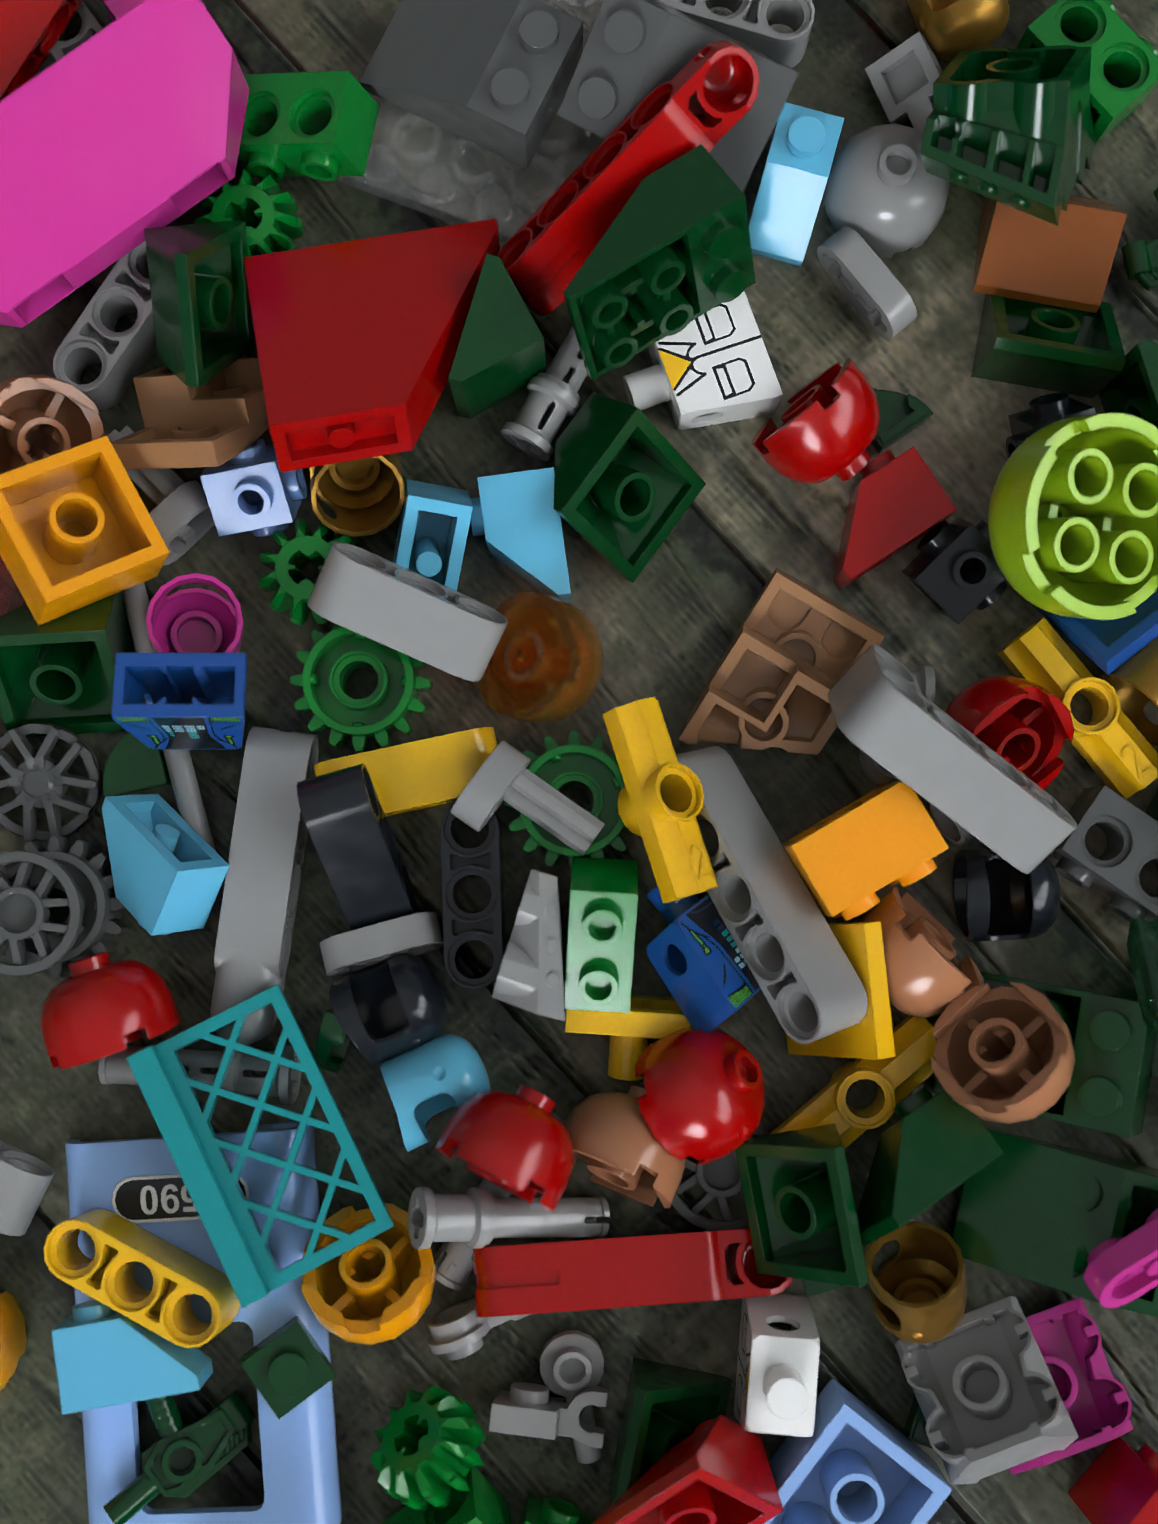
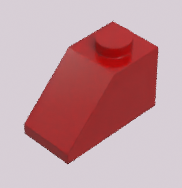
(888, 512)

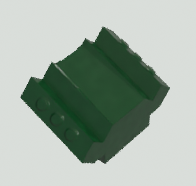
(1013, 125)

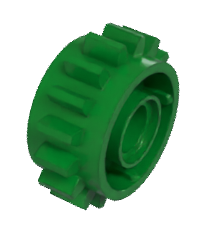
(326, 693)
(580, 766)

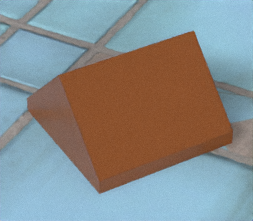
(1044, 261)

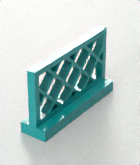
(207, 1170)

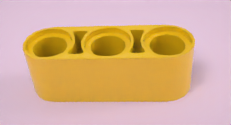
(421, 771)
(112, 1280)

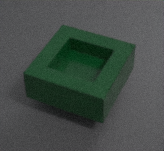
(287, 1367)

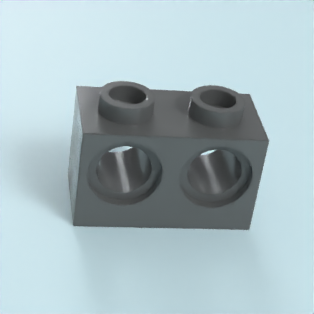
(1130, 845)

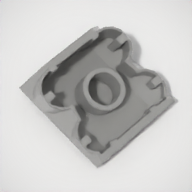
(533, 960)
(987, 1394)

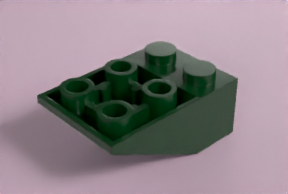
(662, 262)
(1110, 1054)
(1047, 1209)

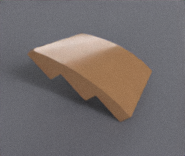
(195, 423)
(780, 671)

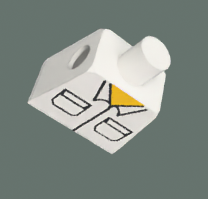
(710, 370)
(777, 1366)

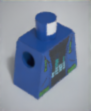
(189, 697)
(700, 961)

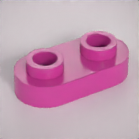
(1124, 1267)

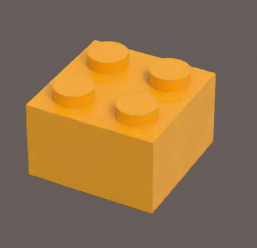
(76, 530)
(865, 847)

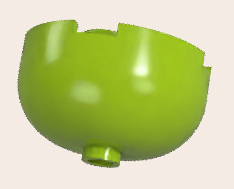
(1080, 516)

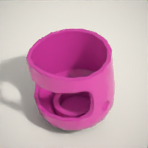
(181, 619)

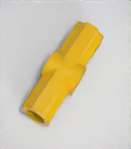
(1110, 739)
(660, 799)
(894, 1079)

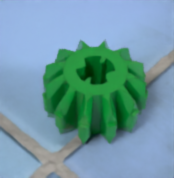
(257, 205)
(288, 566)
(428, 1448)

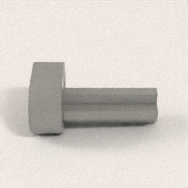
(181, 506)
(507, 779)

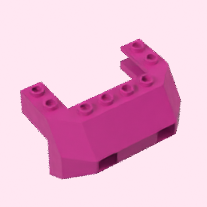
(113, 146)

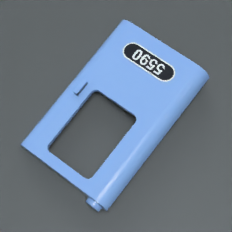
(146, 1188)

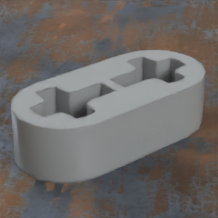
(866, 282)
(375, 943)

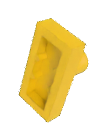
(630, 1031)

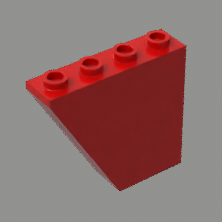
(361, 338)

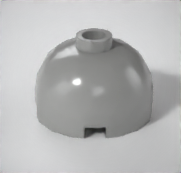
(884, 190)

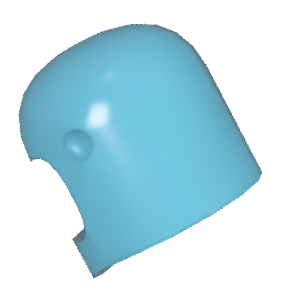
(430, 1081)

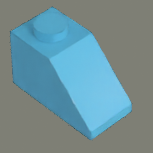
(793, 183)
(524, 528)
(433, 531)
(160, 864)
(115, 1361)

